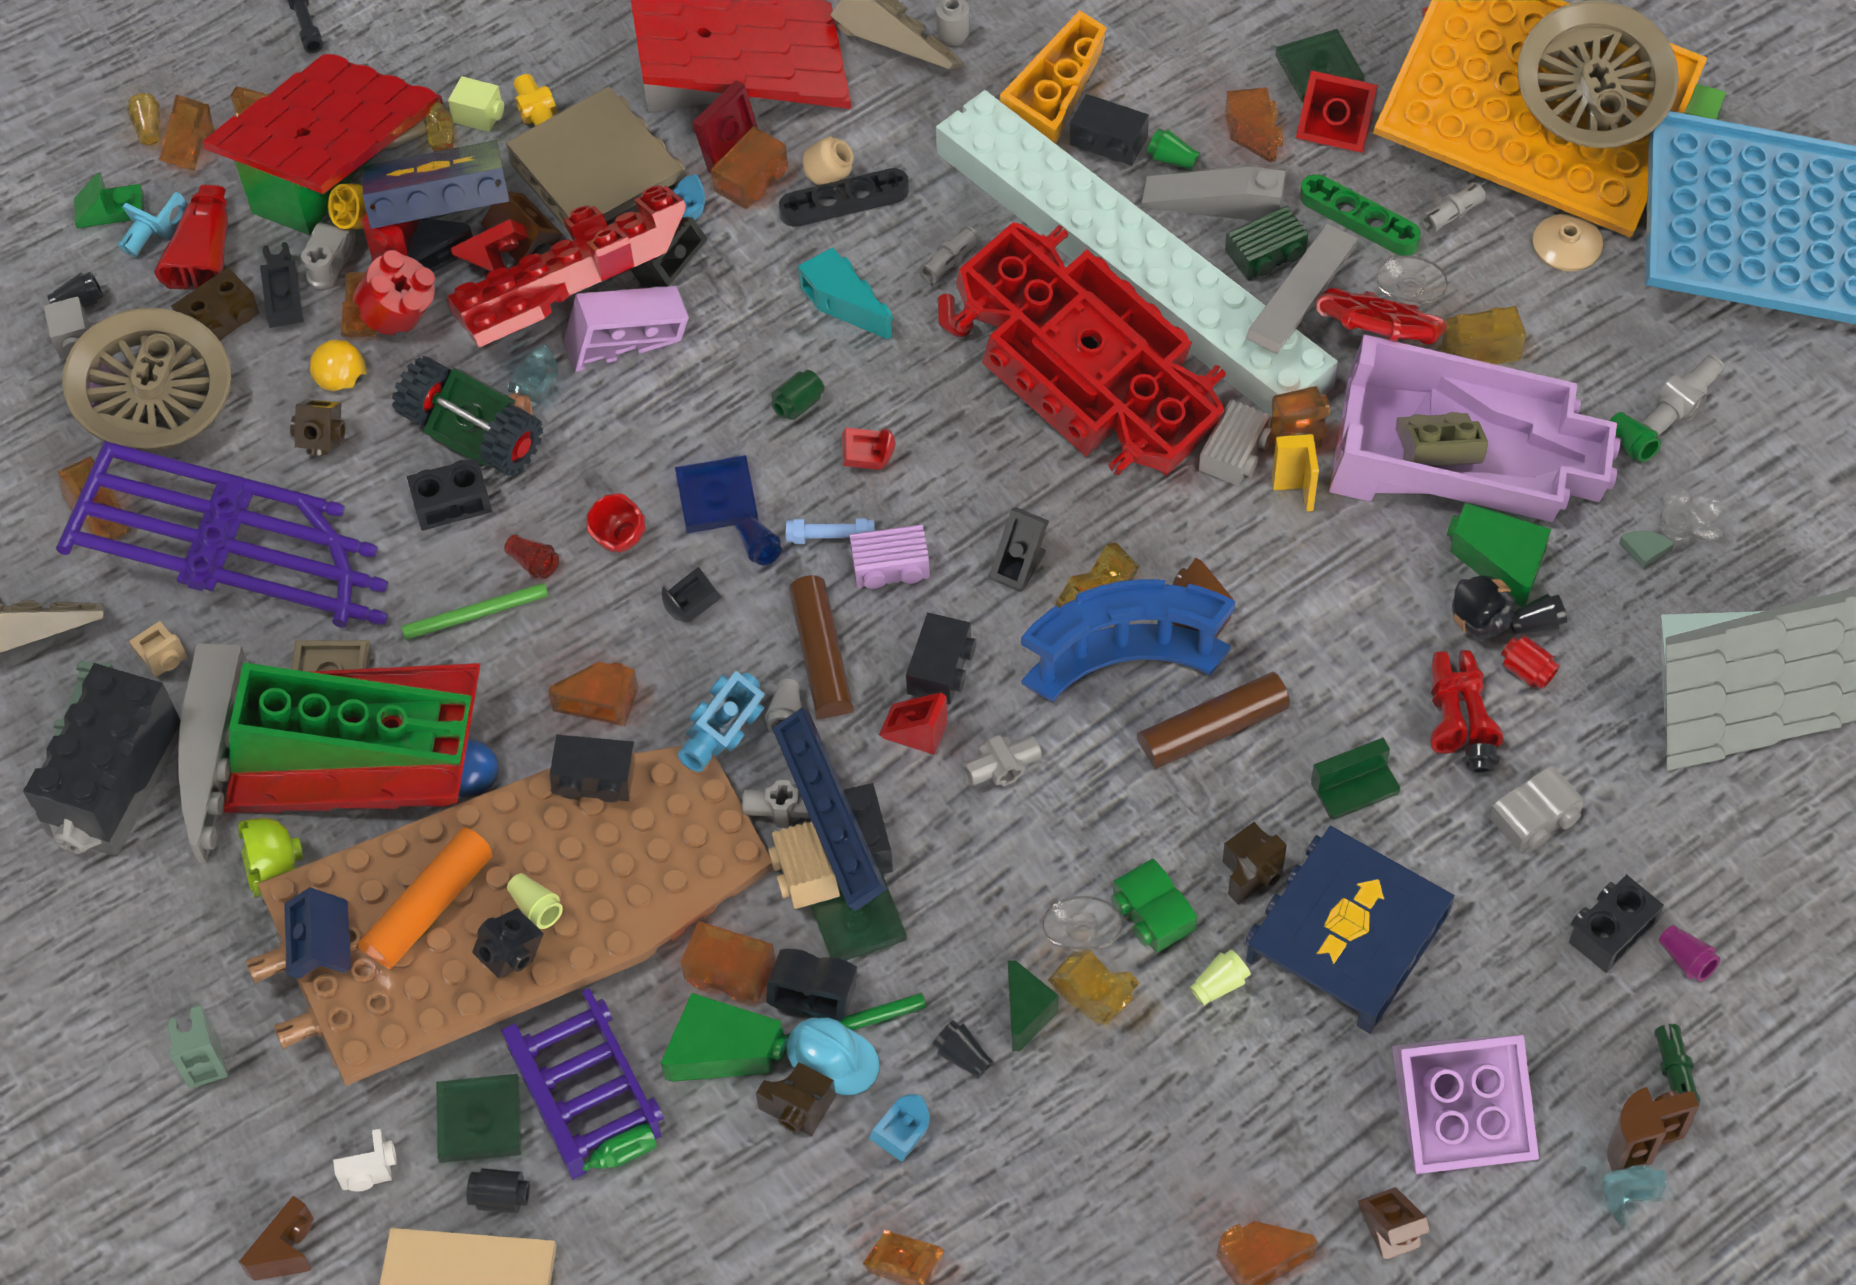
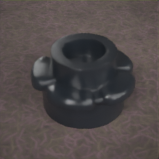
(1481, 757)

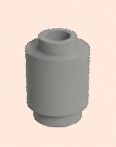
(953, 21)

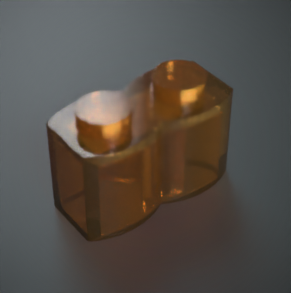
(1300, 414)

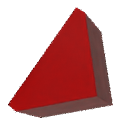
(917, 722)

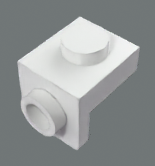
(366, 1169)

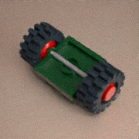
(467, 415)

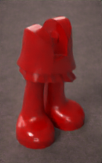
(1447, 692)

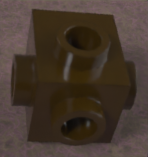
(317, 426)

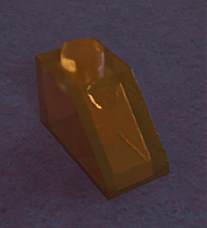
(597, 693)
(1263, 1252)

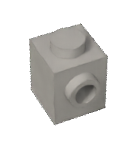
(66, 324)

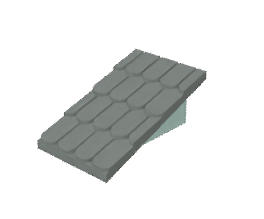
(1756, 676)

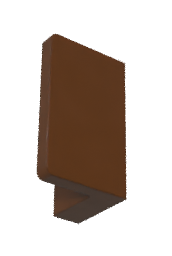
(525, 212)

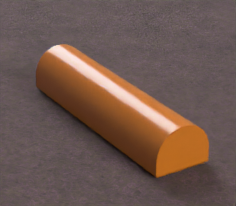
(426, 898)

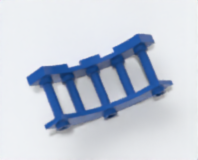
(1074, 646)

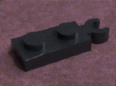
(281, 288)

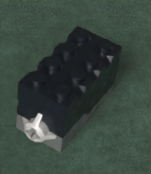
(104, 761)

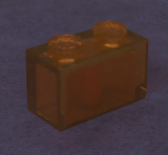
(750, 168)
(727, 962)

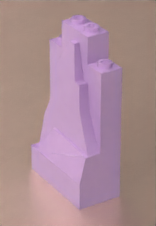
(1533, 427)

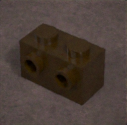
(220, 304)

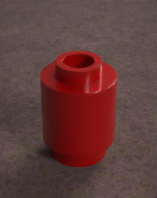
(1529, 662)

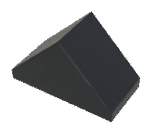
(433, 242)

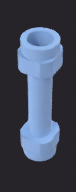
(798, 531)

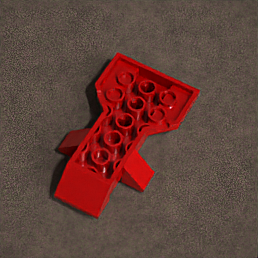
(524, 293)

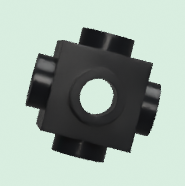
(507, 943)

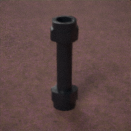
(309, 33)

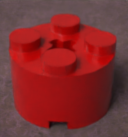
(394, 293)

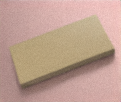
(465, 1259)

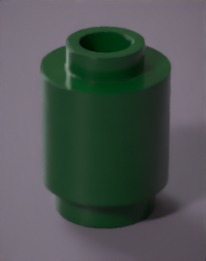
(797, 394)

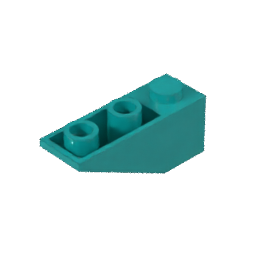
(839, 292)

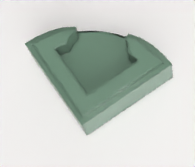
(1646, 546)

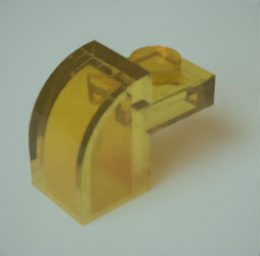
(1110, 567)
(1092, 987)

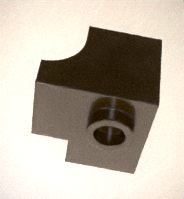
(1254, 861)
(798, 1100)

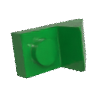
(102, 206)

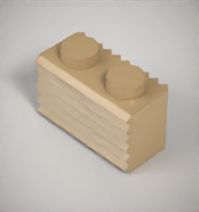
(804, 865)

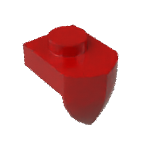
(867, 448)

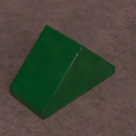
(1030, 1004)

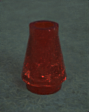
(533, 556)

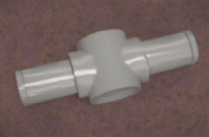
(1684, 395)

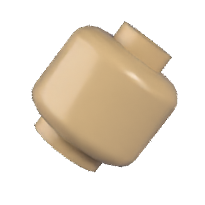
(827, 161)

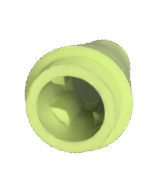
(535, 901)
(1220, 977)

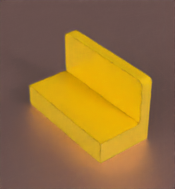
(1296, 466)

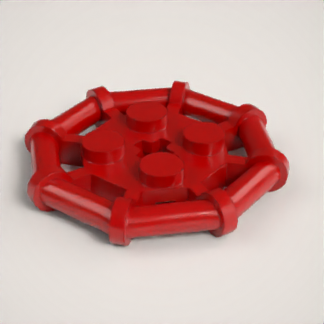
(1380, 316)

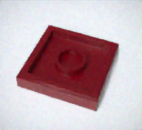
(724, 123)

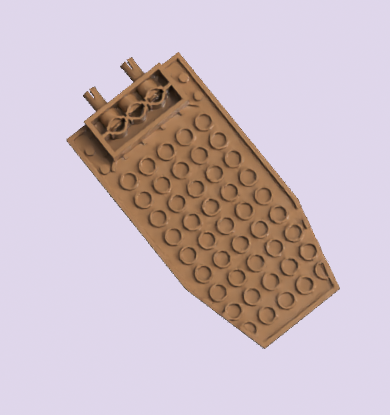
(621, 871)

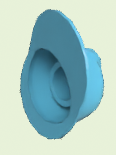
(834, 1052)

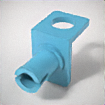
(146, 224)

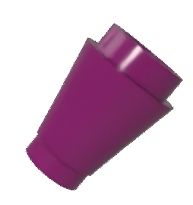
(1690, 953)

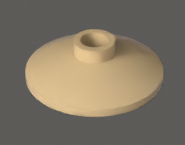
(1567, 242)

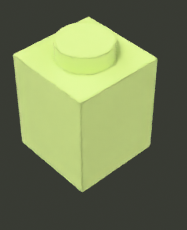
(476, 104)

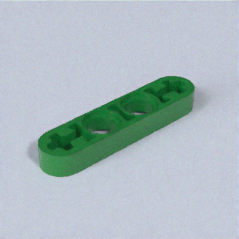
(1363, 210)

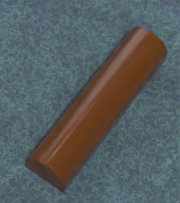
(820, 647)
(1214, 719)

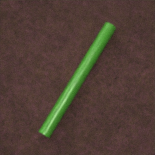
(474, 611)

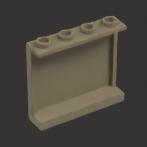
(593, 157)

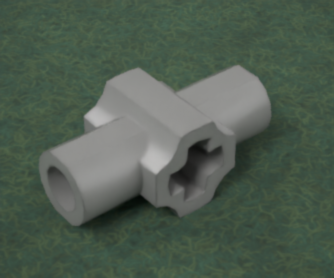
(1001, 760)
(769, 803)

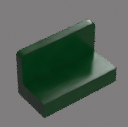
(1354, 779)

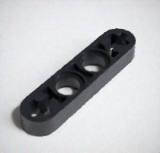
(842, 192)

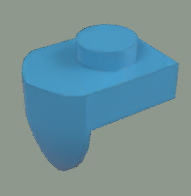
(693, 194)
(902, 1126)

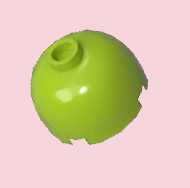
(267, 850)

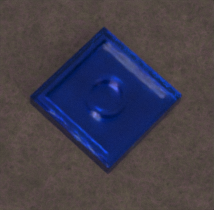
(715, 493)

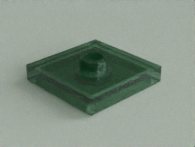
(1319, 53)
(858, 932)
(478, 1118)

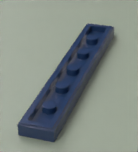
(829, 809)

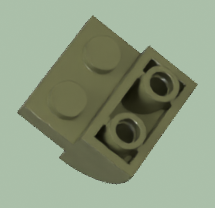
(1442, 439)

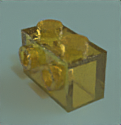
(1486, 336)

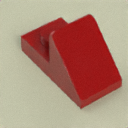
(486, 247)

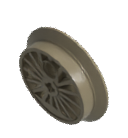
(1585, 26)
(152, 380)

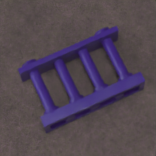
(559, 1114)

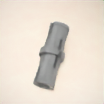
(1453, 207)
(949, 254)

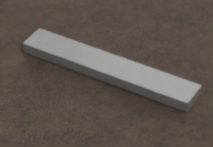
(1301, 288)

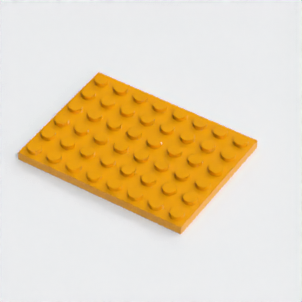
(1466, 109)

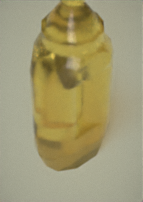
(439, 128)

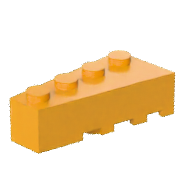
(1056, 77)

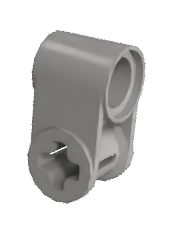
(327, 254)

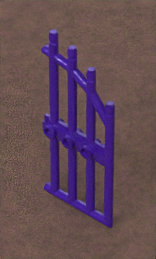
(218, 531)

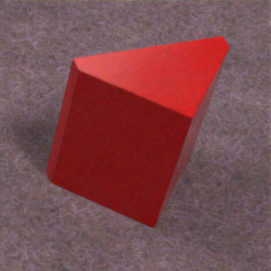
(1337, 111)

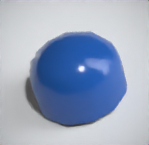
(479, 769)

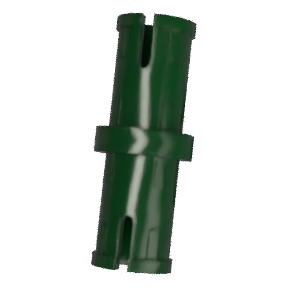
(1675, 1063)

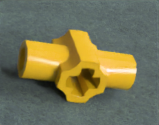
(532, 102)

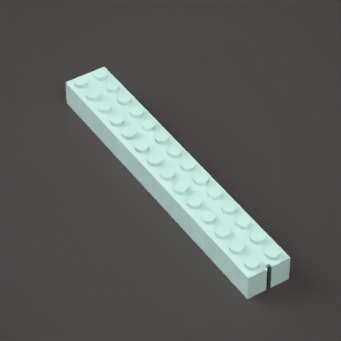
(1054, 189)

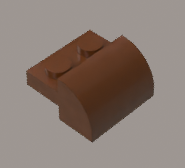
(1648, 1125)

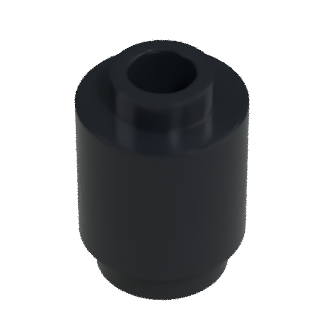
(498, 1190)

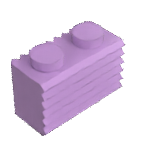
(889, 556)

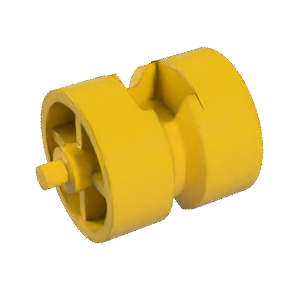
(347, 206)

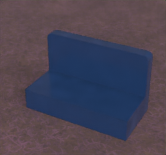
(316, 933)

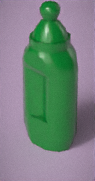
(622, 1148)

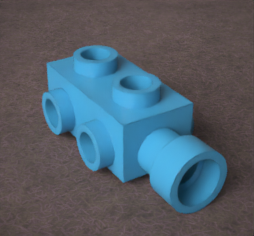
(719, 723)

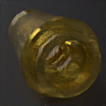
(145, 117)

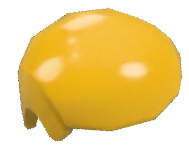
(337, 365)

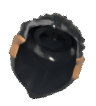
(1483, 606)

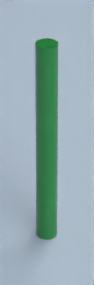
(882, 1012)

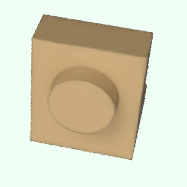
(158, 649)

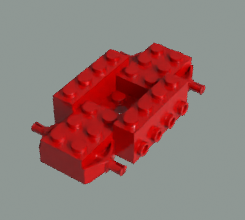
(1124, 385)

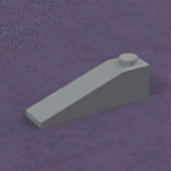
(1225, 191)

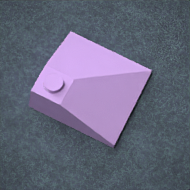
(1466, 1102)

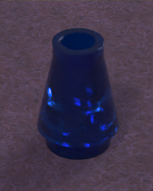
(759, 542)

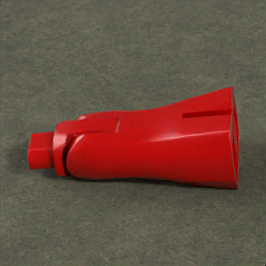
(198, 243)

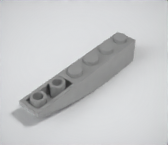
(205, 740)

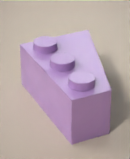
(623, 321)

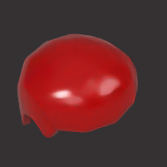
(616, 522)

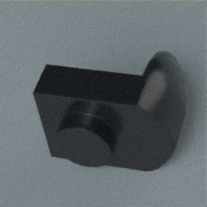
(690, 596)

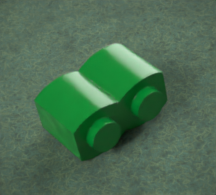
(1154, 906)

